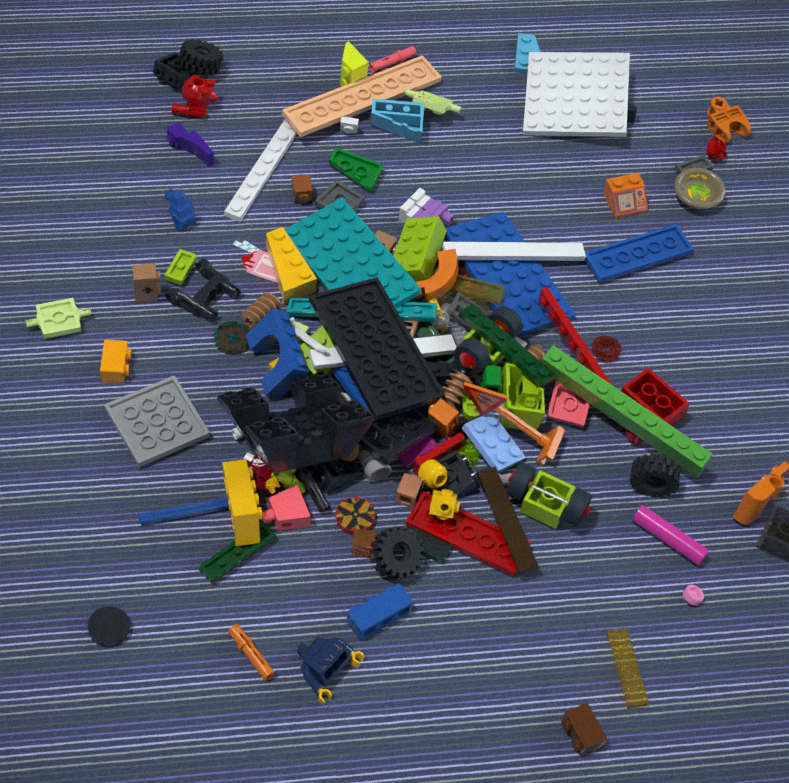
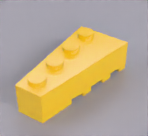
(290, 269)

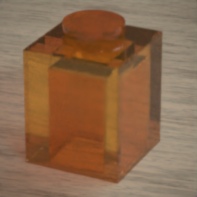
(361, 543)

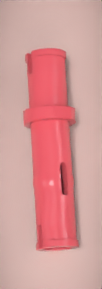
(397, 57)

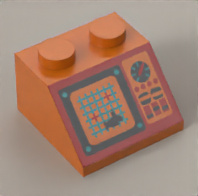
(626, 195)

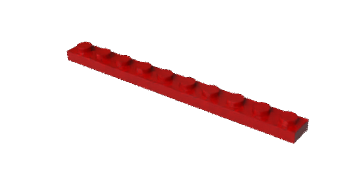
(575, 343)

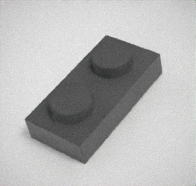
(698, 162)

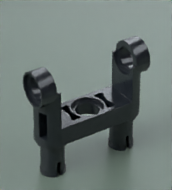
(199, 302)

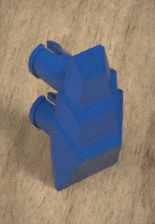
(180, 209)

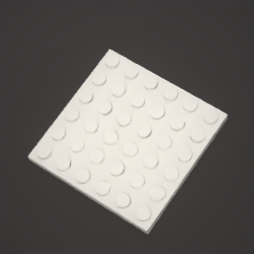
(577, 94)

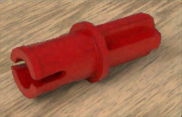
(188, 110)

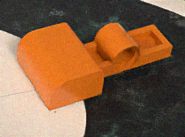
(759, 495)

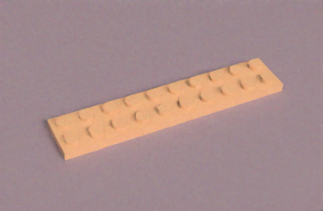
(358, 96)

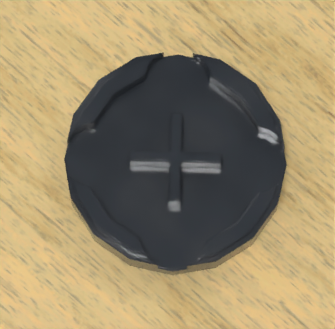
(108, 626)

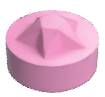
(693, 595)

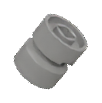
(373, 468)

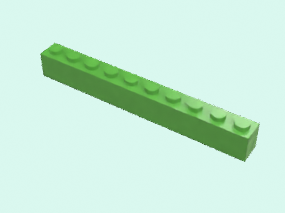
(627, 412)

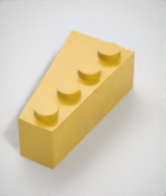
(242, 501)

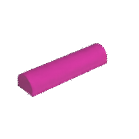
(670, 535)

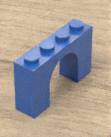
(272, 329)

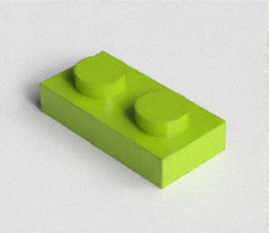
(180, 267)

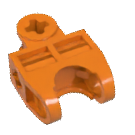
(726, 119)

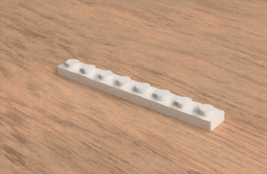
(260, 172)

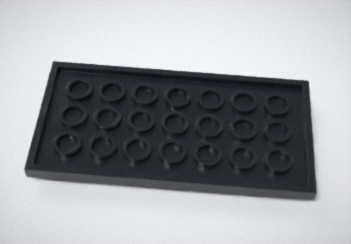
(376, 348)

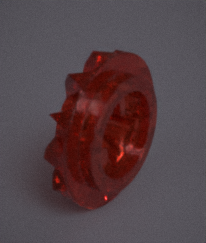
(604, 342)

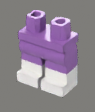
(423, 206)

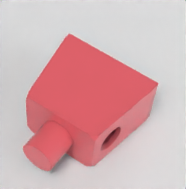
(287, 510)

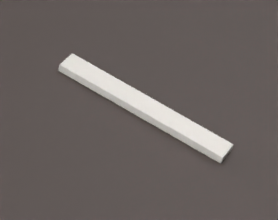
(516, 251)
(428, 347)

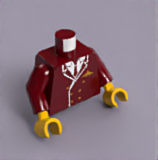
(262, 474)

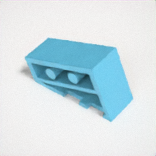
(398, 117)

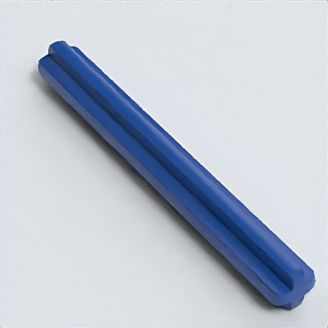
(183, 511)

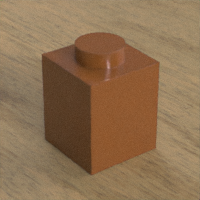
(302, 188)

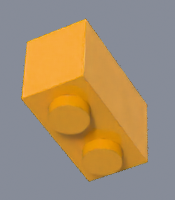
(114, 361)

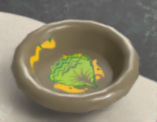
(699, 188)

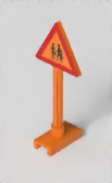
(489, 400)

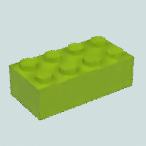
(419, 246)

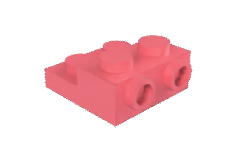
(567, 406)

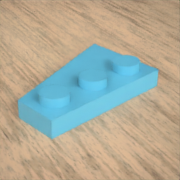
(525, 44)

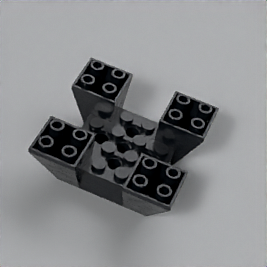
(304, 434)

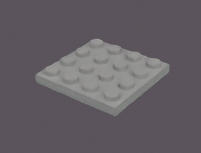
(156, 421)

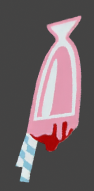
(257, 262)

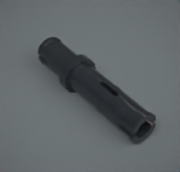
(313, 488)

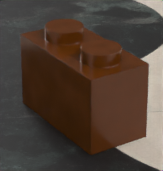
(584, 730)

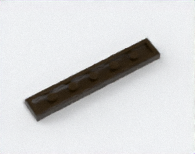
(507, 521)

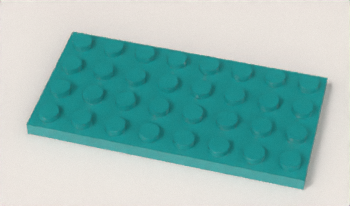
(346, 252)

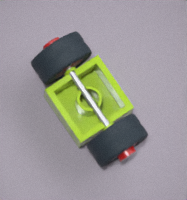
(476, 352)
(548, 497)

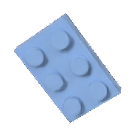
(493, 442)

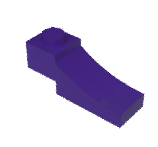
(190, 142)

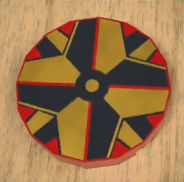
(355, 514)

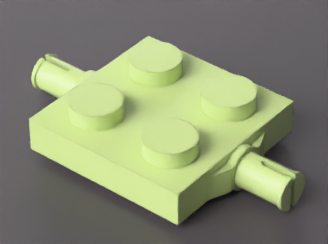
(434, 102)
(58, 318)

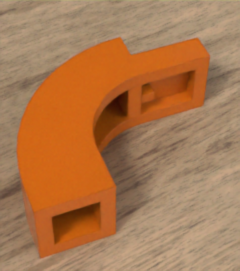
(444, 277)

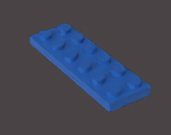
(638, 253)

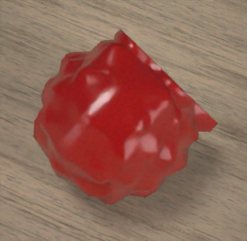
(199, 91)

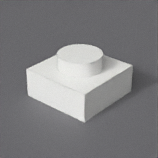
(349, 125)

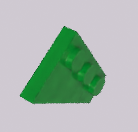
(357, 168)

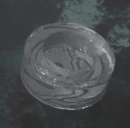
(442, 319)

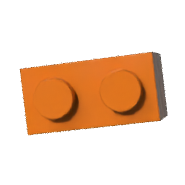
(445, 417)

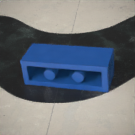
(379, 611)

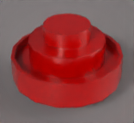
(716, 149)

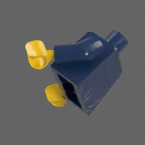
(324, 660)

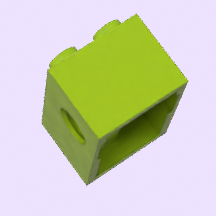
(523, 397)

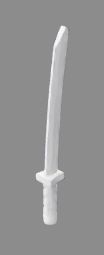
(306, 338)

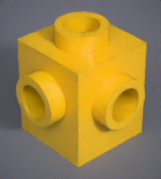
(444, 497)

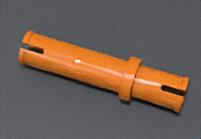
(246, 645)

